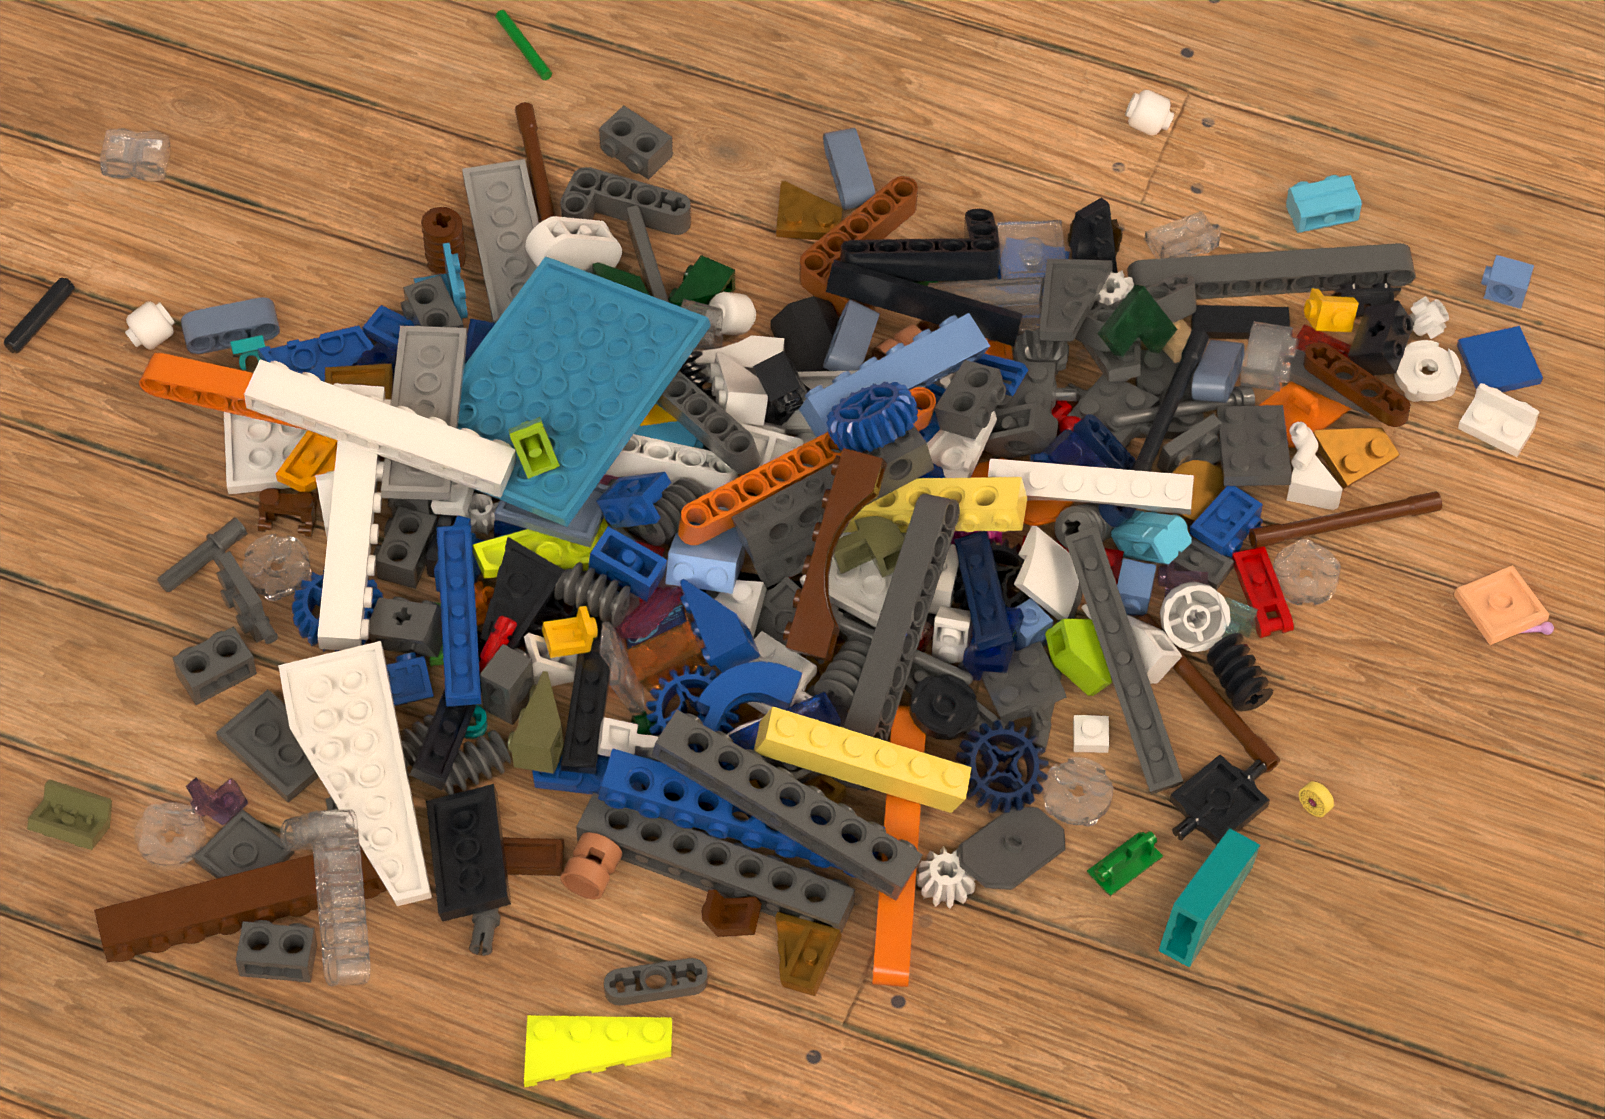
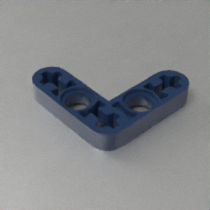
(1113, 455)

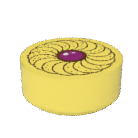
(1316, 799)

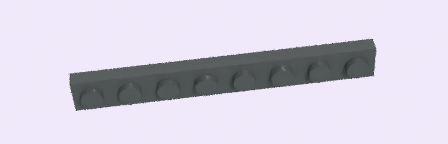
(1124, 660)

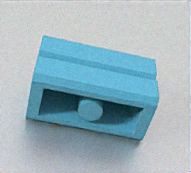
(1323, 203)
(1152, 537)

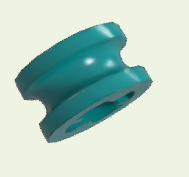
(481, 724)

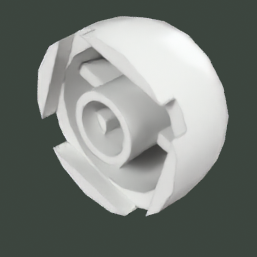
(1194, 616)

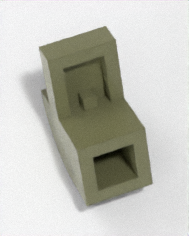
(874, 540)

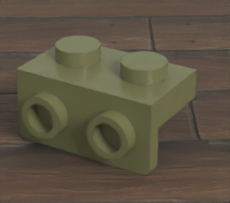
(71, 815)

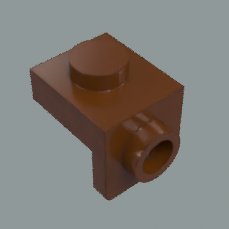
(730, 915)

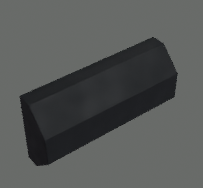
(806, 331)

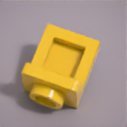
(1330, 312)
(570, 635)

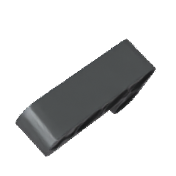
(609, 194)
(1174, 295)

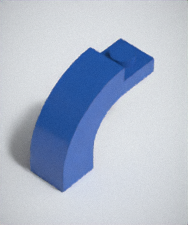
(745, 683)

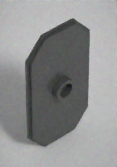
(1011, 848)

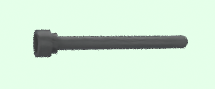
(1239, 397)
(920, 658)

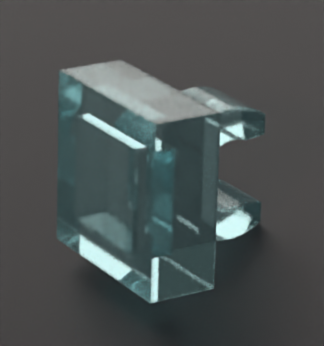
(1241, 618)

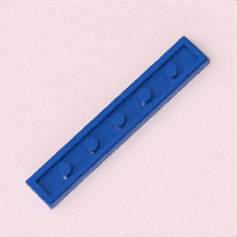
(458, 615)

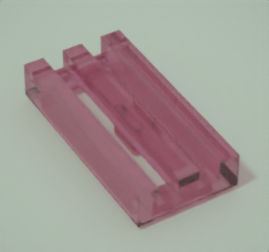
(650, 613)

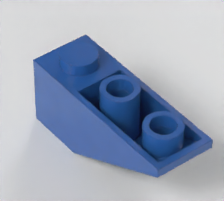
(724, 634)

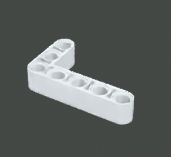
(679, 461)

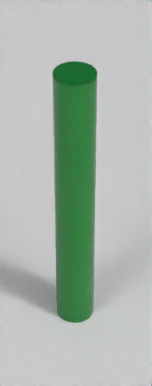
(523, 45)

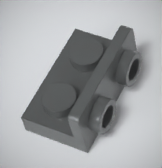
(1194, 444)

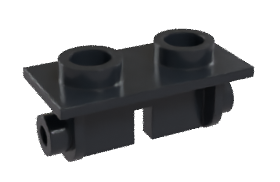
(1377, 295)

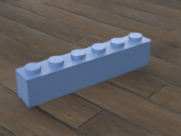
(914, 365)

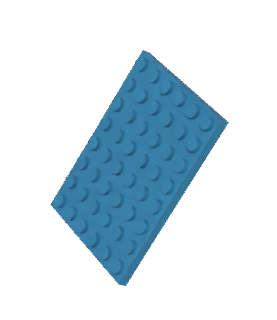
(585, 363)

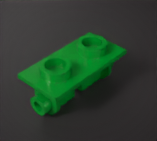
(1126, 862)

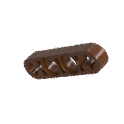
(1387, 406)

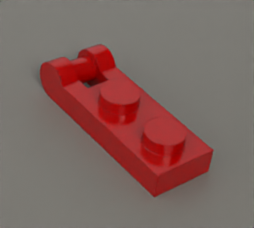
(1262, 591)

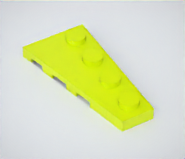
(558, 551)
(591, 1043)

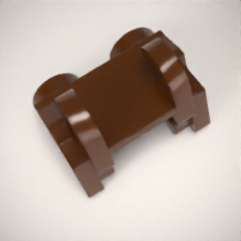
(273, 503)

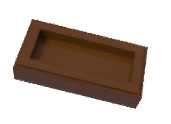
(534, 856)

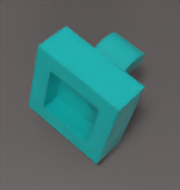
(246, 348)

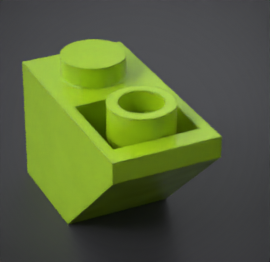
(1078, 654)

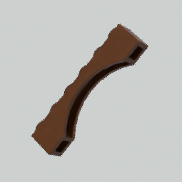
(854, 486)

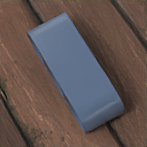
(848, 167)
(217, 326)
(851, 338)
(1218, 371)

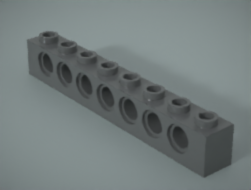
(796, 821)
(727, 879)

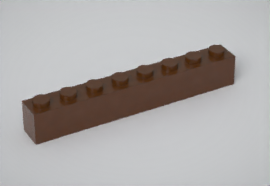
(215, 907)

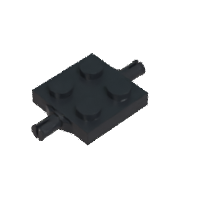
(1219, 799)

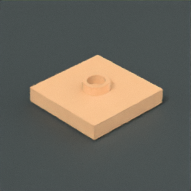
(1501, 605)

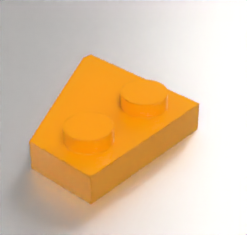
(310, 457)

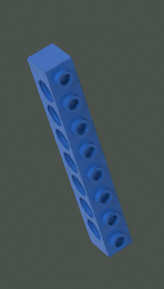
(659, 779)

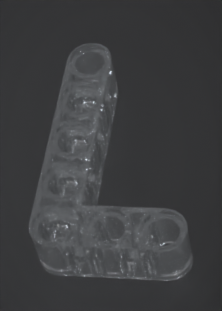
(340, 890)

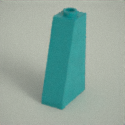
(1208, 897)

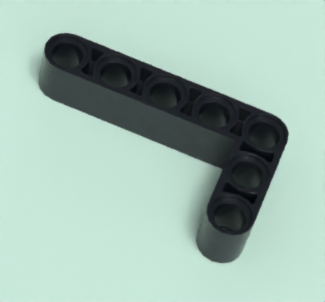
(933, 259)

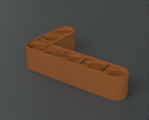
(870, 221)

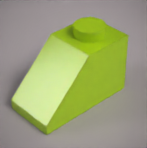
(533, 447)

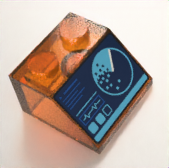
(666, 649)

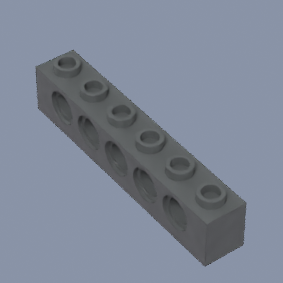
(796, 510)

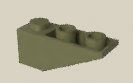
(539, 736)

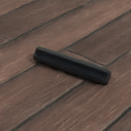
(39, 315)

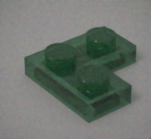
(1134, 318)

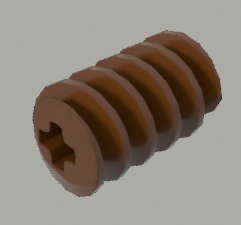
(439, 227)

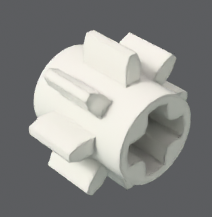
(1429, 317)
(481, 513)

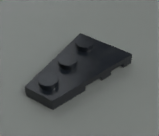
(1093, 233)
(521, 591)

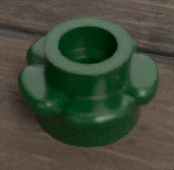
(643, 723)

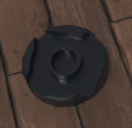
(943, 707)

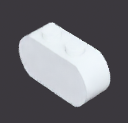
(573, 243)

